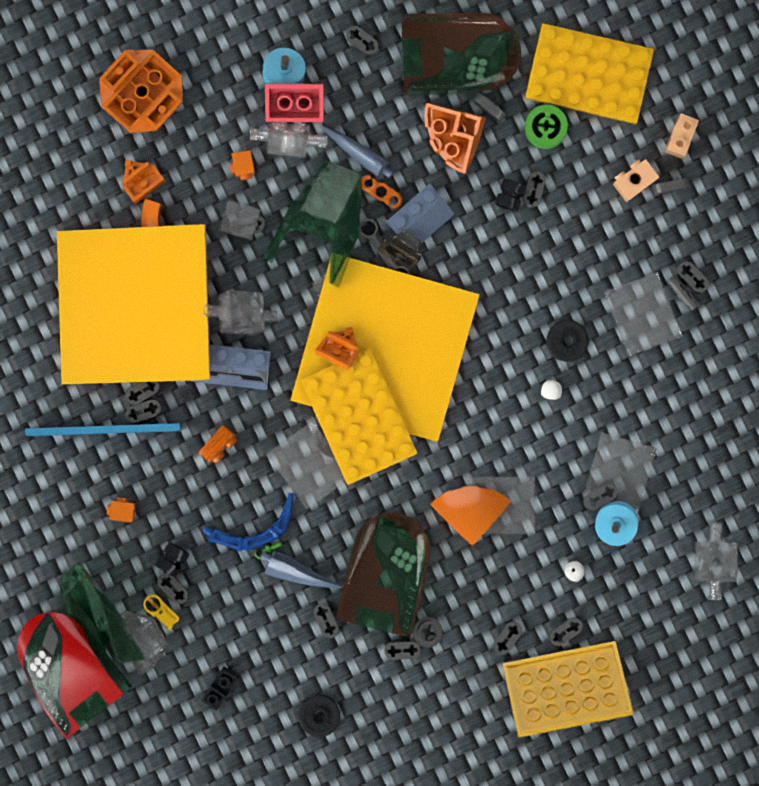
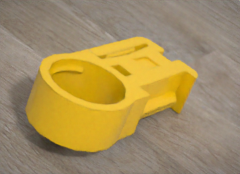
(162, 613)

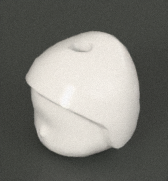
(551, 390)
(579, 571)

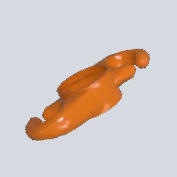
(390, 192)

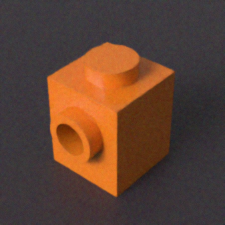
(242, 165)
(121, 510)

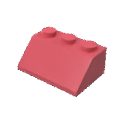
(294, 102)

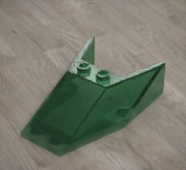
(328, 211)
(91, 606)

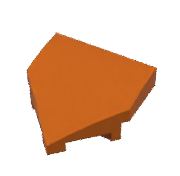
(140, 180)
(339, 348)

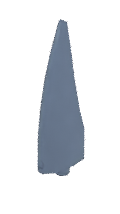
(360, 153)
(289, 569)

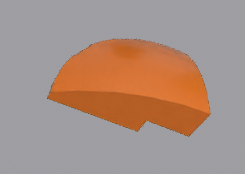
(453, 134)
(471, 510)

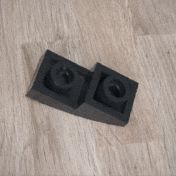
(220, 688)

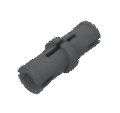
(682, 292)

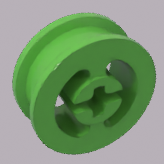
(547, 111)

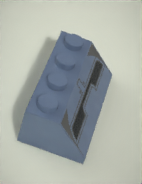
(238, 367)

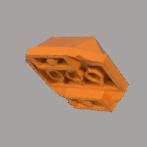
(135, 71)

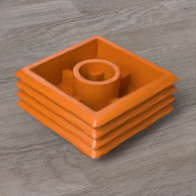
(221, 440)

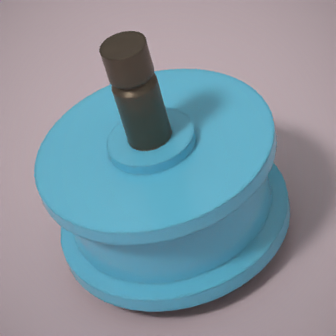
(284, 66)
(616, 523)

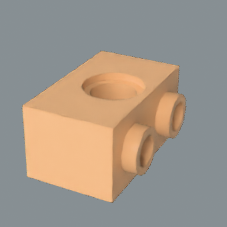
(681, 136)
(643, 171)

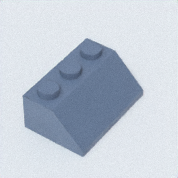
(421, 214)

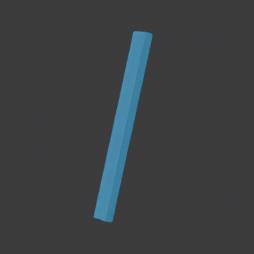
(103, 429)

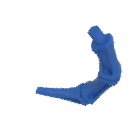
(251, 542)

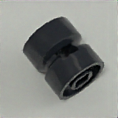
(510, 195)
(172, 559)

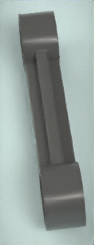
(376, 241)

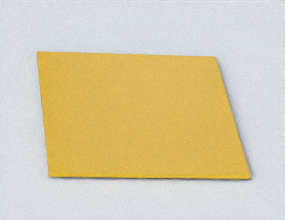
(133, 304)
(412, 330)

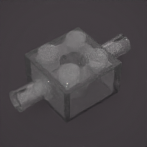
(288, 138)
(240, 312)
(706, 552)

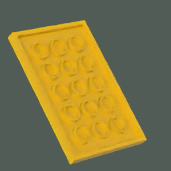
(589, 73)
(359, 417)
(567, 689)

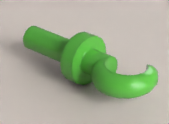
(269, 549)

